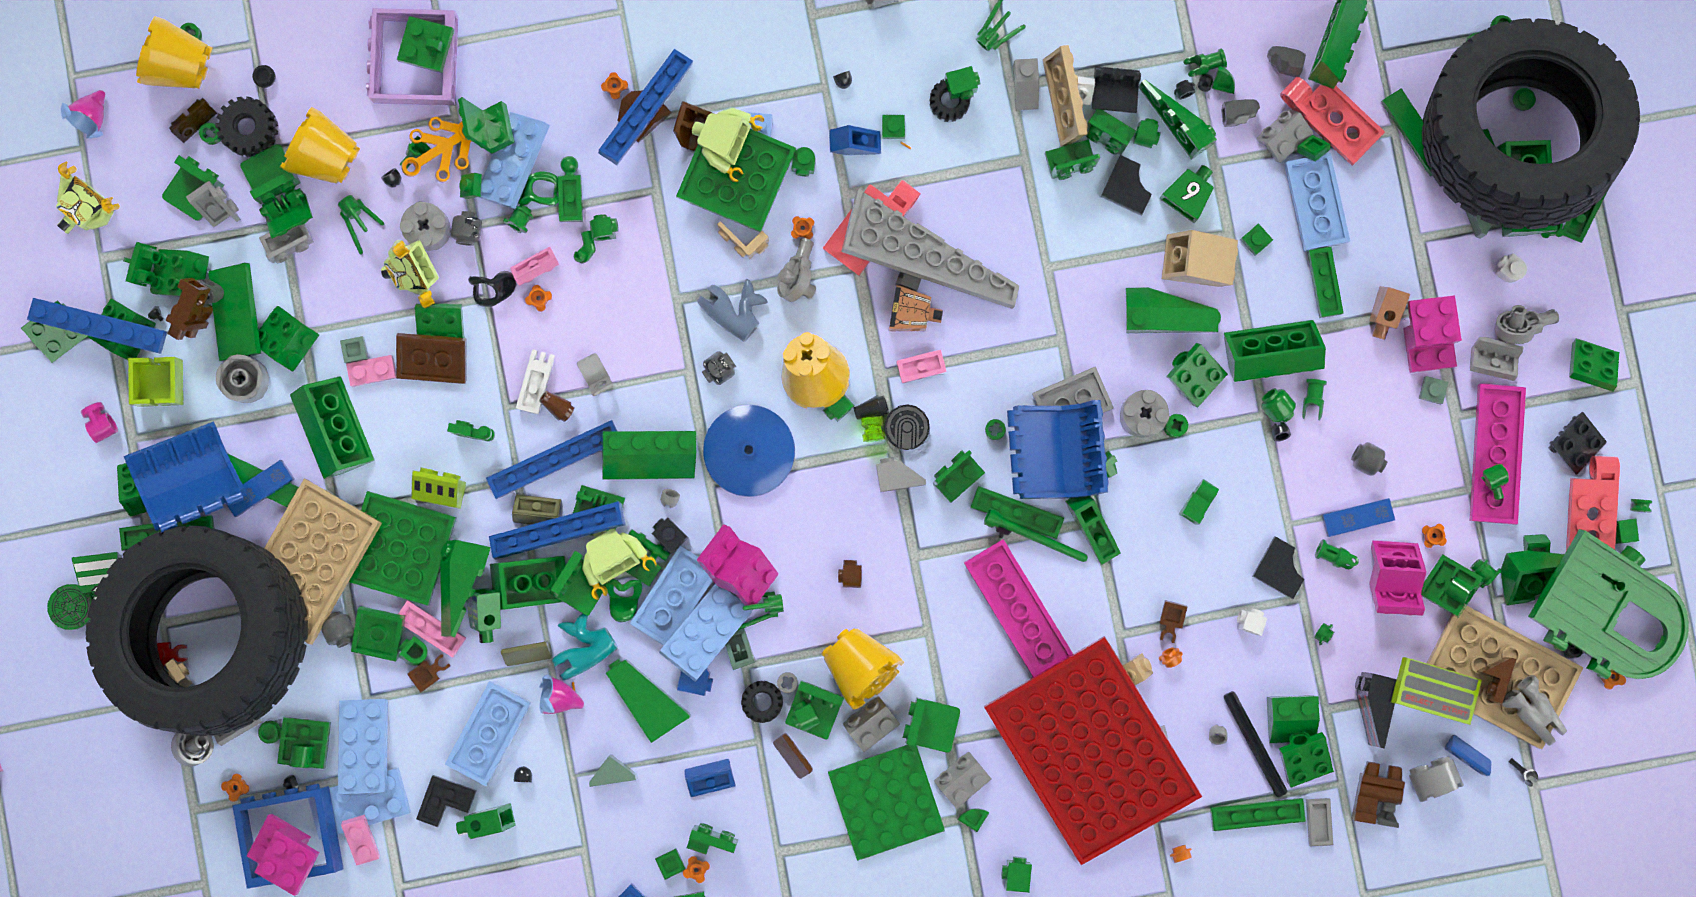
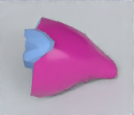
(86, 114)
(558, 696)

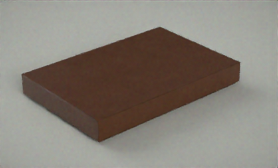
(431, 358)

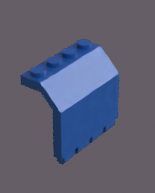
(1058, 451)
(185, 477)

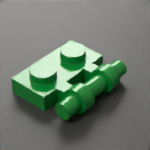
(466, 430)
(638, 571)

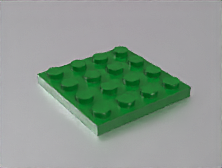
(750, 199)
(404, 550)
(886, 801)

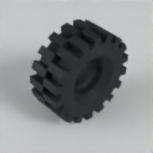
(260, 137)

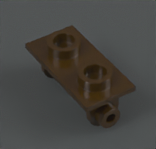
(187, 126)

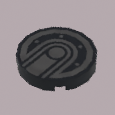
(907, 427)

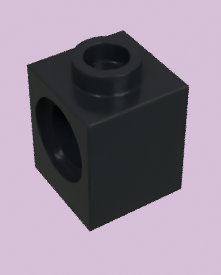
(679, 538)

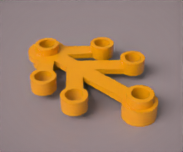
(443, 147)

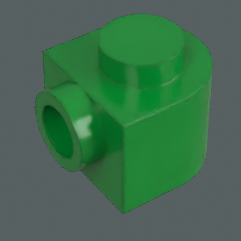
(1147, 133)
(803, 162)
(603, 227)
(839, 409)
(413, 651)
(805, 716)

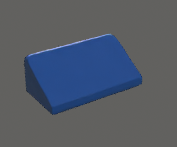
(1469, 755)
(709, 777)

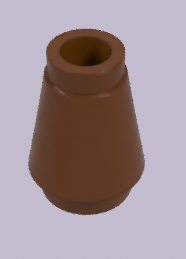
(557, 406)

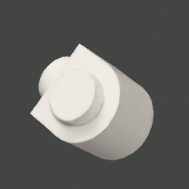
(1086, 89)
(1511, 268)
(1252, 621)

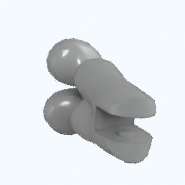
(1538, 712)

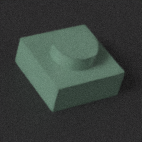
(354, 349)
(1433, 390)

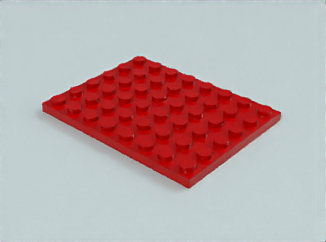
(1093, 750)

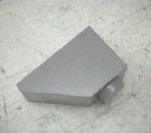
(1026, 84)
(896, 475)

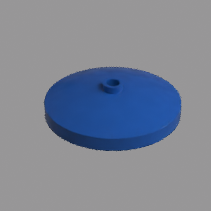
(755, 472)

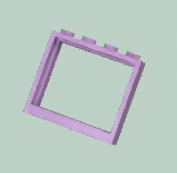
(375, 46)

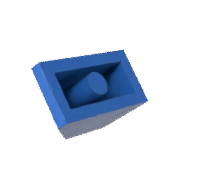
(854, 141)
(703, 683)

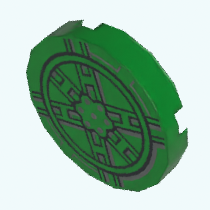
(69, 607)

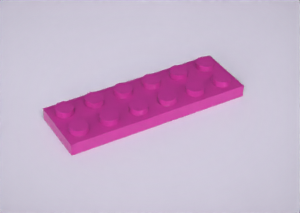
(1498, 441)
(1018, 608)

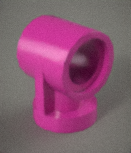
(100, 425)

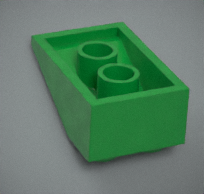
(526, 581)

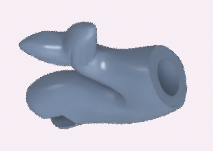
(723, 313)

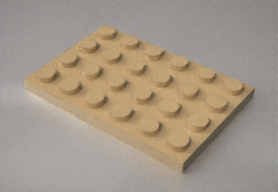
(321, 547)
(1479, 641)

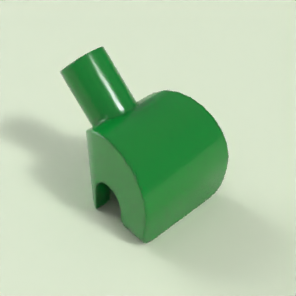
(415, 150)
(1495, 478)

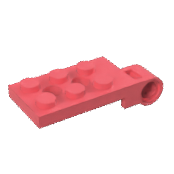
(1317, 109)
(901, 199)
(1599, 493)

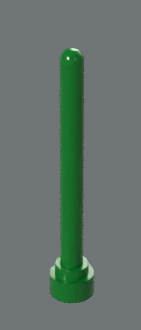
(995, 519)

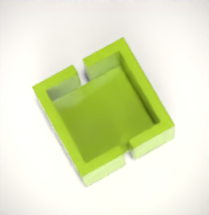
(155, 383)

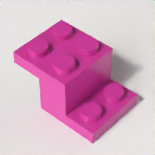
(1432, 334)
(737, 566)
(1397, 578)
(283, 854)

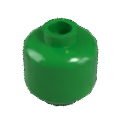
(1278, 405)

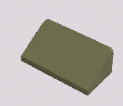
(535, 509)
(526, 653)

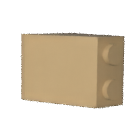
(1200, 258)

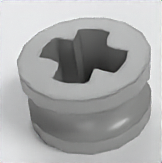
(780, 681)

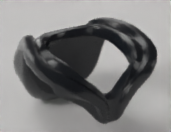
(502, 283)

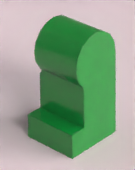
(1199, 502)

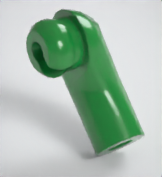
(587, 250)

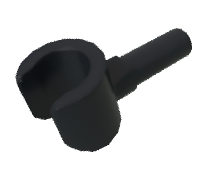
(1526, 773)

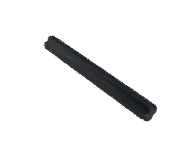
(1255, 744)

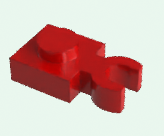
(167, 654)

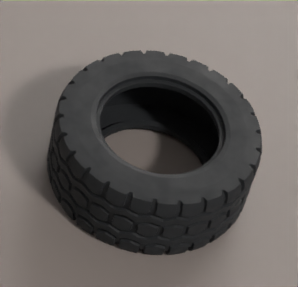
(1543, 58)
(128, 618)

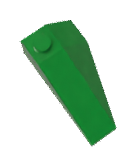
(1185, 126)
(1161, 312)
(458, 570)
(1527, 574)

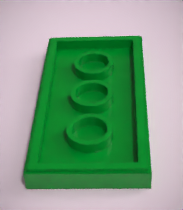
(236, 312)

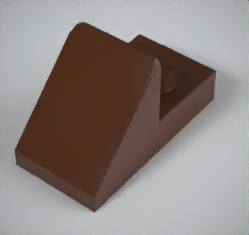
(1501, 673)

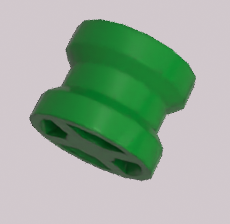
(1172, 428)

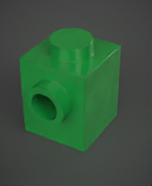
(962, 83)
(1017, 874)

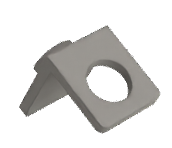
(594, 374)

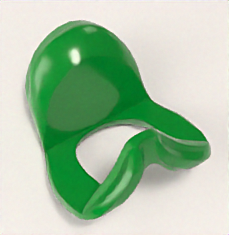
(528, 194)
(620, 607)

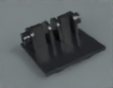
(1116, 89)
(1578, 442)

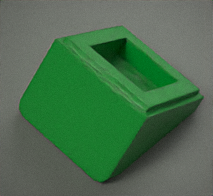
(1627, 531)
(1536, 542)

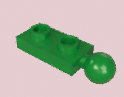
(570, 192)

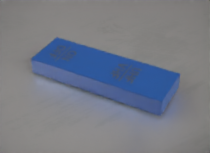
(262, 487)
(1358, 517)

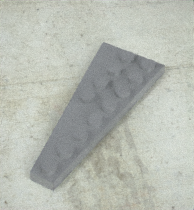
(899, 244)

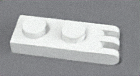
(535, 382)

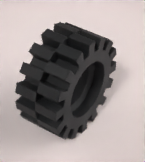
(942, 111)
(762, 687)

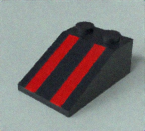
(1375, 704)

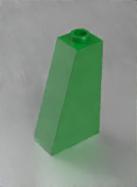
(647, 702)

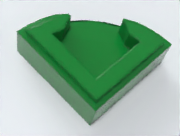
(1224, 81)
(973, 818)

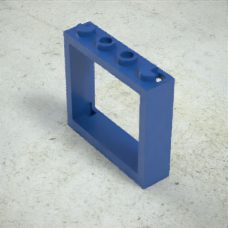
(326, 822)

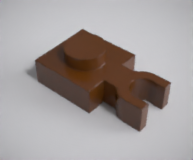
(1172, 616)
(425, 675)

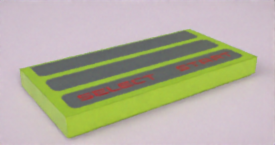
(1436, 690)

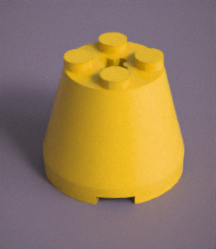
(172, 57)
(320, 149)
(814, 372)
(860, 666)

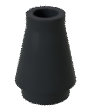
(872, 408)

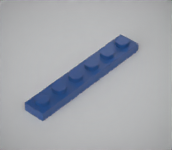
(645, 107)
(97, 325)
(548, 461)
(557, 530)

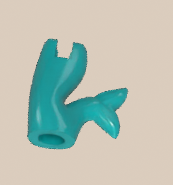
(584, 658)

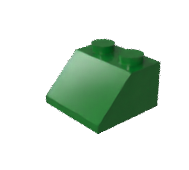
(1292, 715)

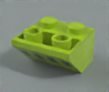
(436, 489)

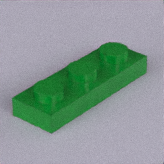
(1325, 282)

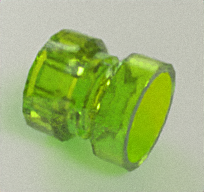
(873, 429)

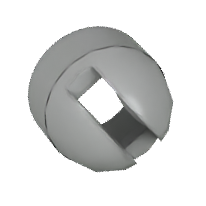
(669, 497)
(1218, 739)

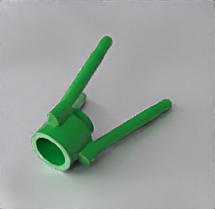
(989, 37)
(350, 209)
(772, 604)

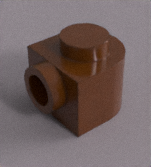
(850, 574)

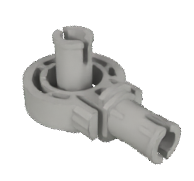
(796, 274)
(1522, 324)
(186, 746)

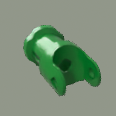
(1206, 62)
(1314, 396)
(1337, 556)

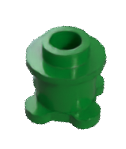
(519, 219)
(1485, 570)

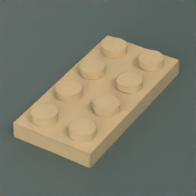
(1065, 96)

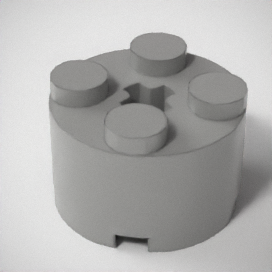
(428, 214)
(237, 367)
(1144, 400)
(1435, 780)

